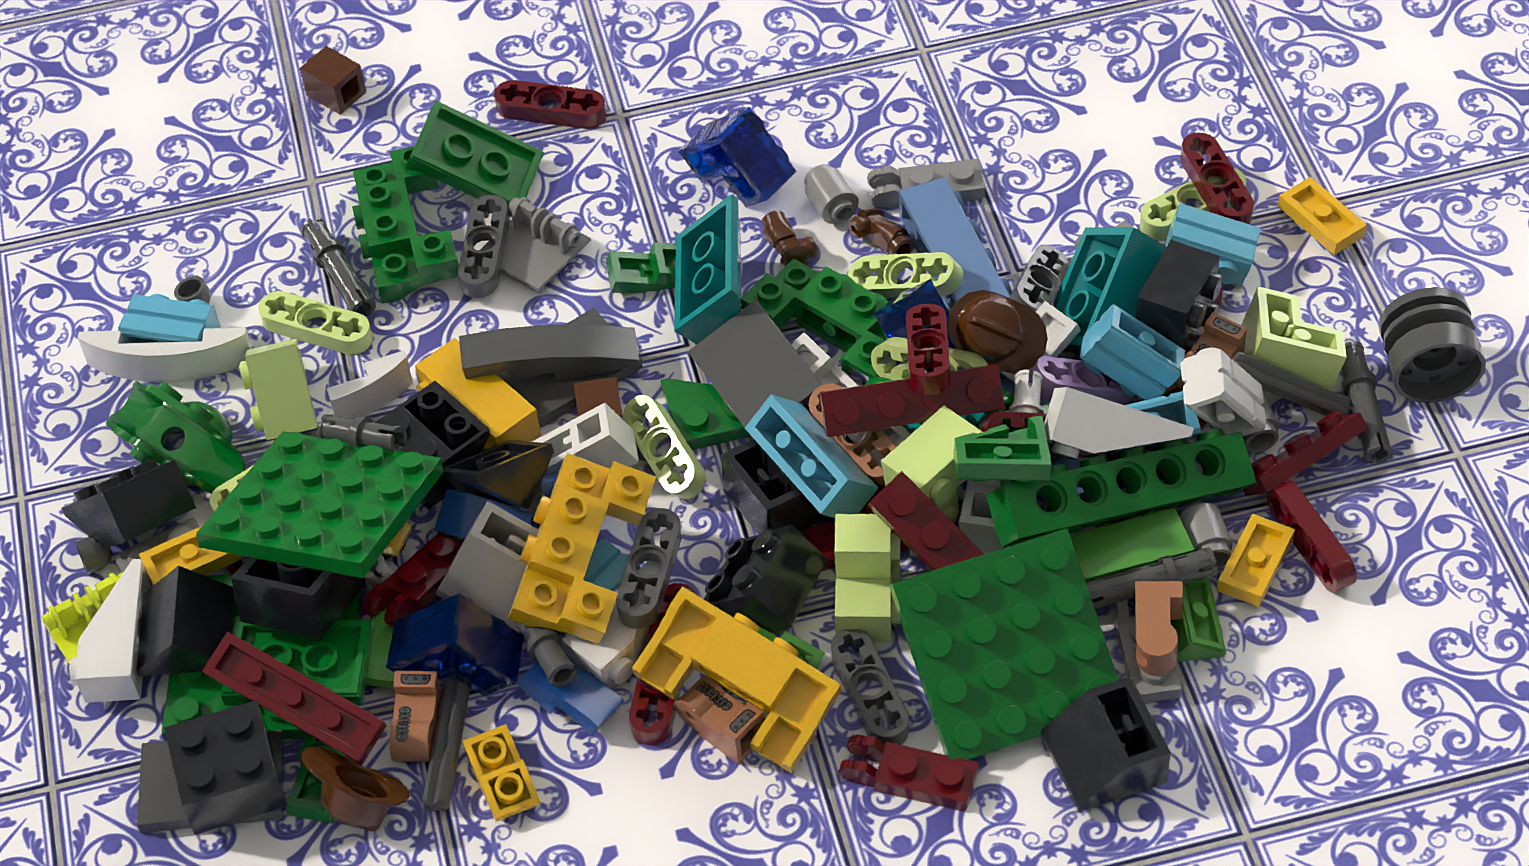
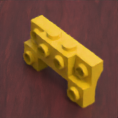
(557, 558)
(747, 665)

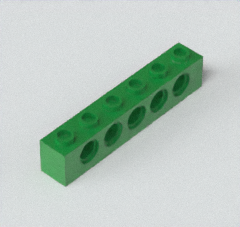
(1224, 468)

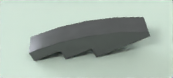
(565, 349)

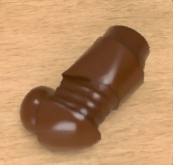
(882, 232)
(783, 239)

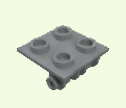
(537, 244)

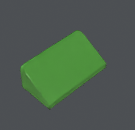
(1200, 628)

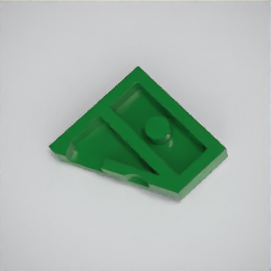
(701, 413)
(1004, 455)

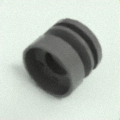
(1431, 345)

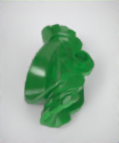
(206, 454)

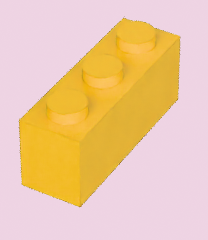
(485, 396)

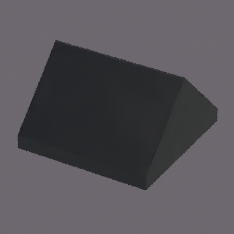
(503, 472)
(183, 622)

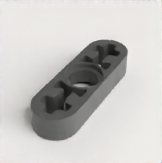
(490, 259)
(1041, 277)
(652, 585)
(871, 669)

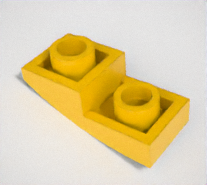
(501, 772)

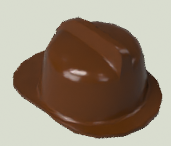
(997, 330)
(352, 791)

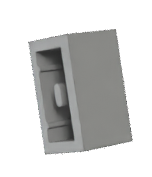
(489, 562)

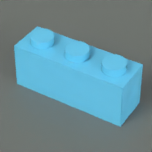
(810, 458)

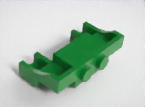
(391, 240)
(827, 307)

